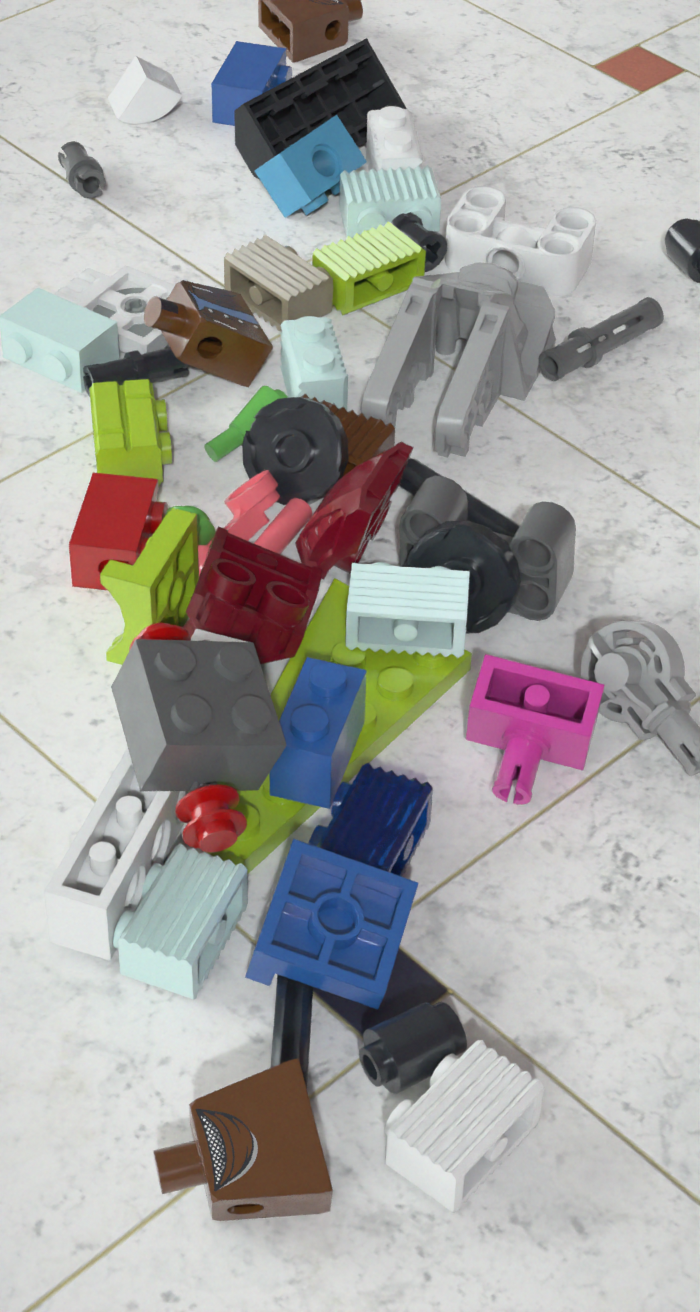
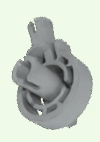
(645, 688)

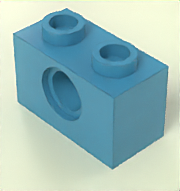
(310, 168)

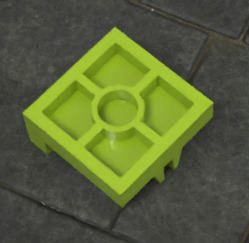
(158, 582)

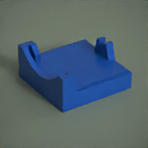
(333, 925)

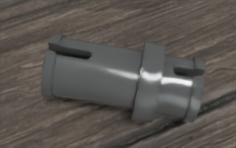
(82, 171)

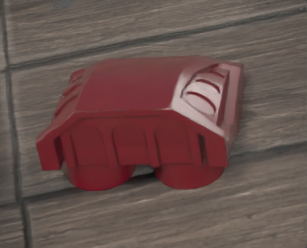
(352, 512)
(254, 596)

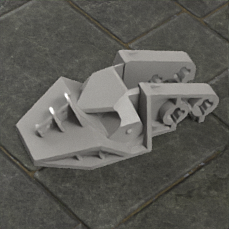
(505, 334)

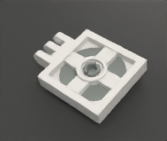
(122, 300)

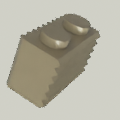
(277, 282)

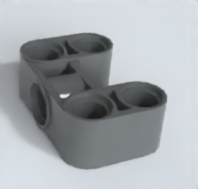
(541, 544)

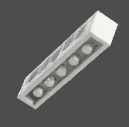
(112, 857)

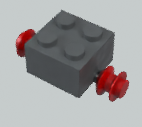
(198, 724)

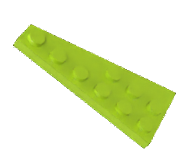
(396, 695)

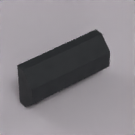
(341, 86)

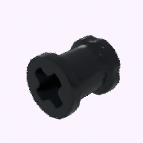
(430, 241)

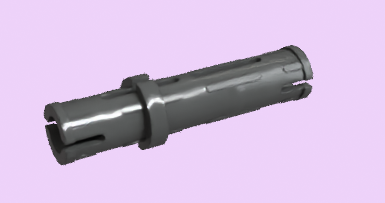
(565, 358)

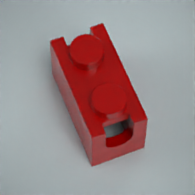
(113, 525)

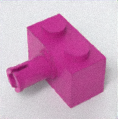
(533, 719)

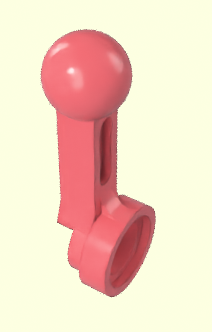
(248, 508)

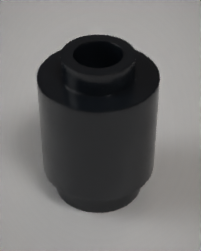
(683, 246)
(411, 1045)

